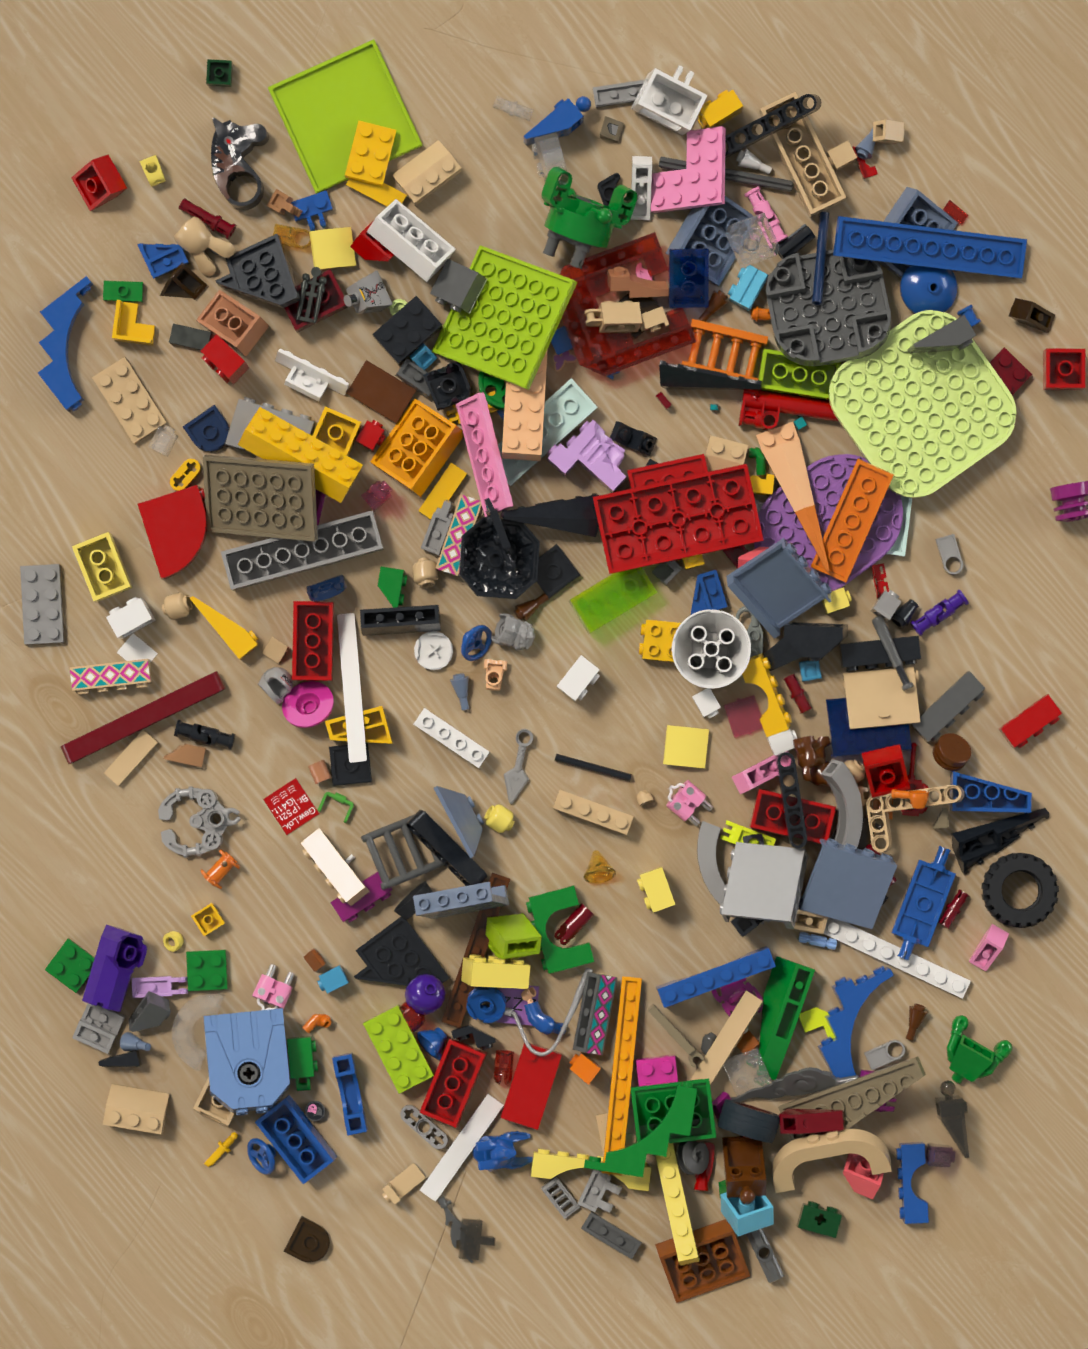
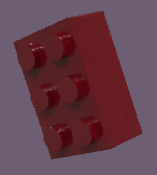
(331, 303)

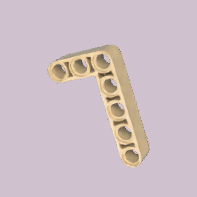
(905, 804)

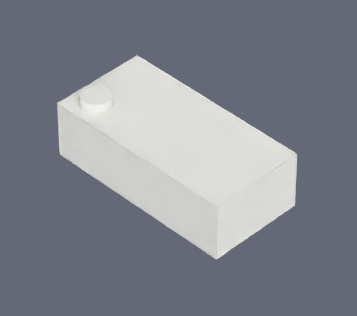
(411, 240)

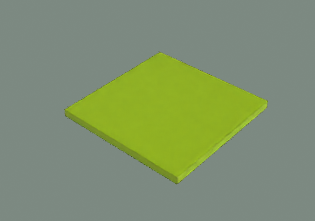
(329, 100)

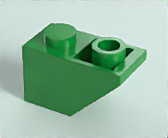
(391, 584)

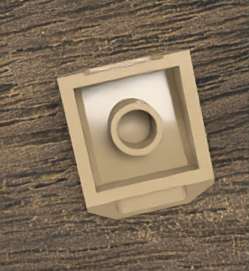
(211, 1108)

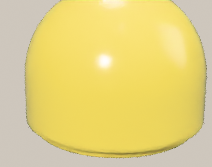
(178, 939)

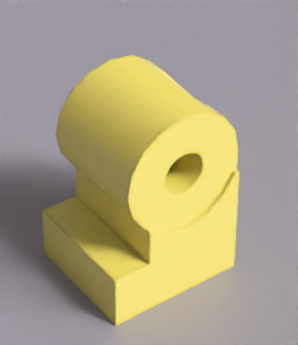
(153, 170)

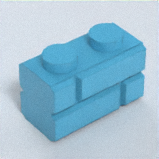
(748, 287)

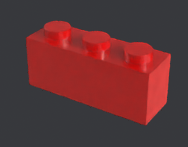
(1030, 722)

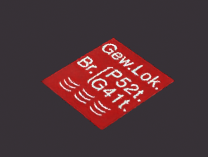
(291, 806)

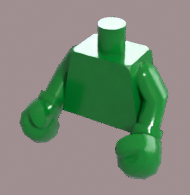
(970, 1058)

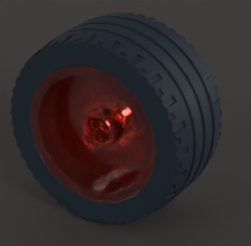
(749, 1121)

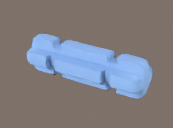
(817, 940)

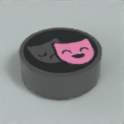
(315, 1110)

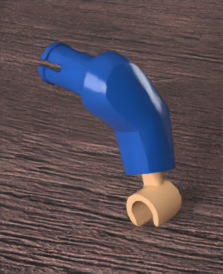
(536, 1017)

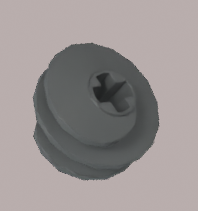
(692, 1157)

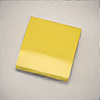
(332, 248)
(686, 746)

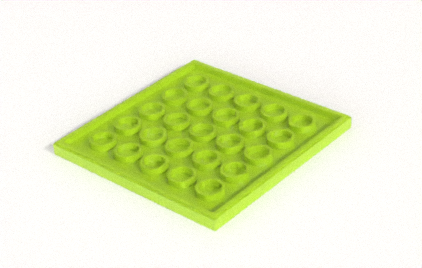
(509, 320)

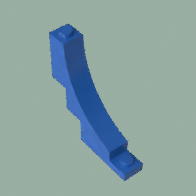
(61, 317)

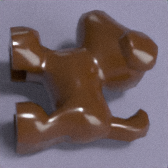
(812, 758)

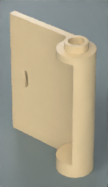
(878, 699)

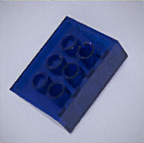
(857, 741)

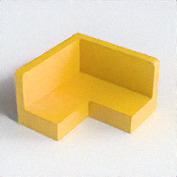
(125, 326)

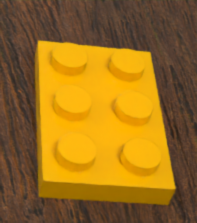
(370, 153)

